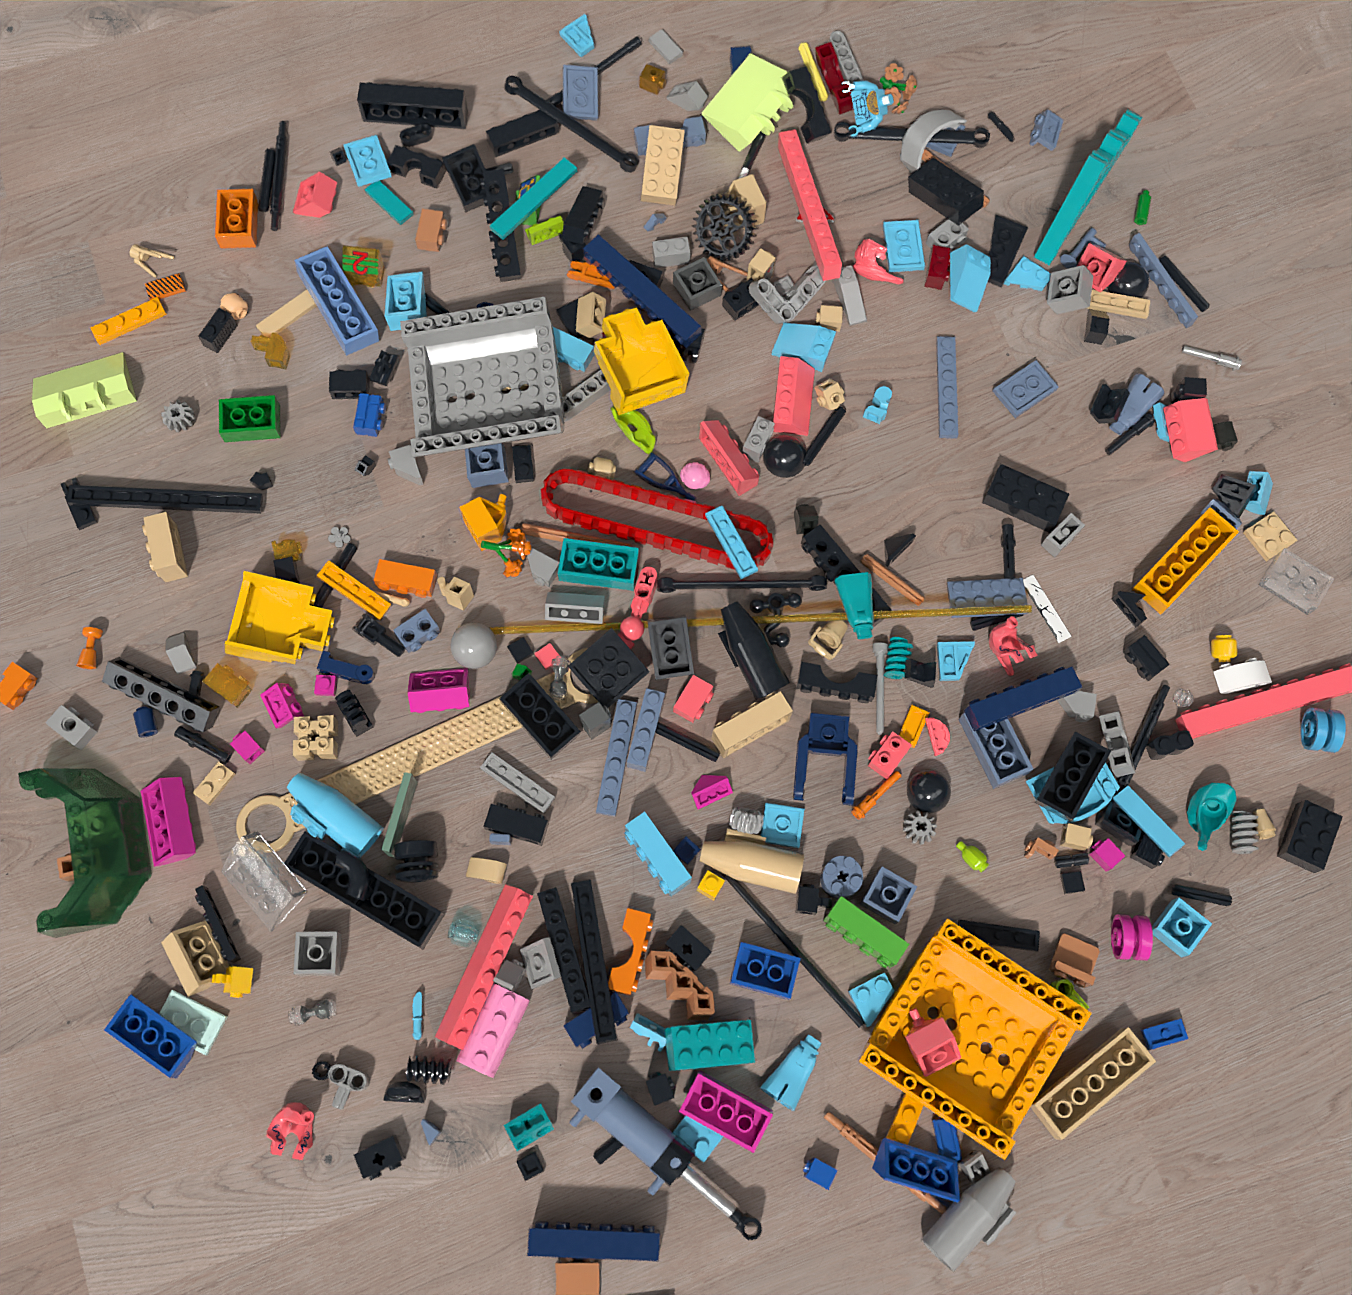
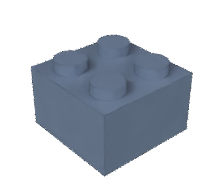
(486, 465)
(888, 895)

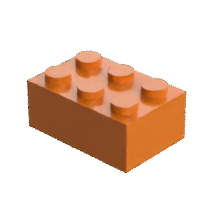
(236, 218)

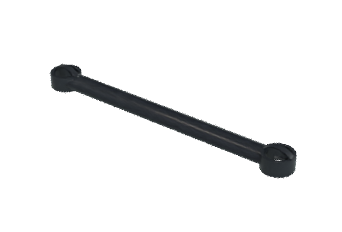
(570, 123)
(897, 134)
(669, 585)

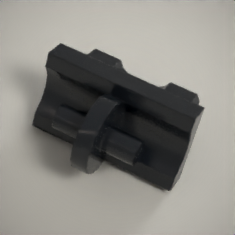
(384, 368)

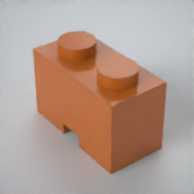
(15, 685)

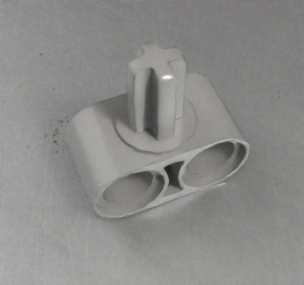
(346, 1084)

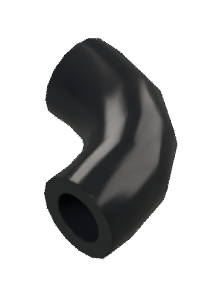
(357, 873)

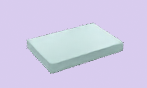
(194, 1019)

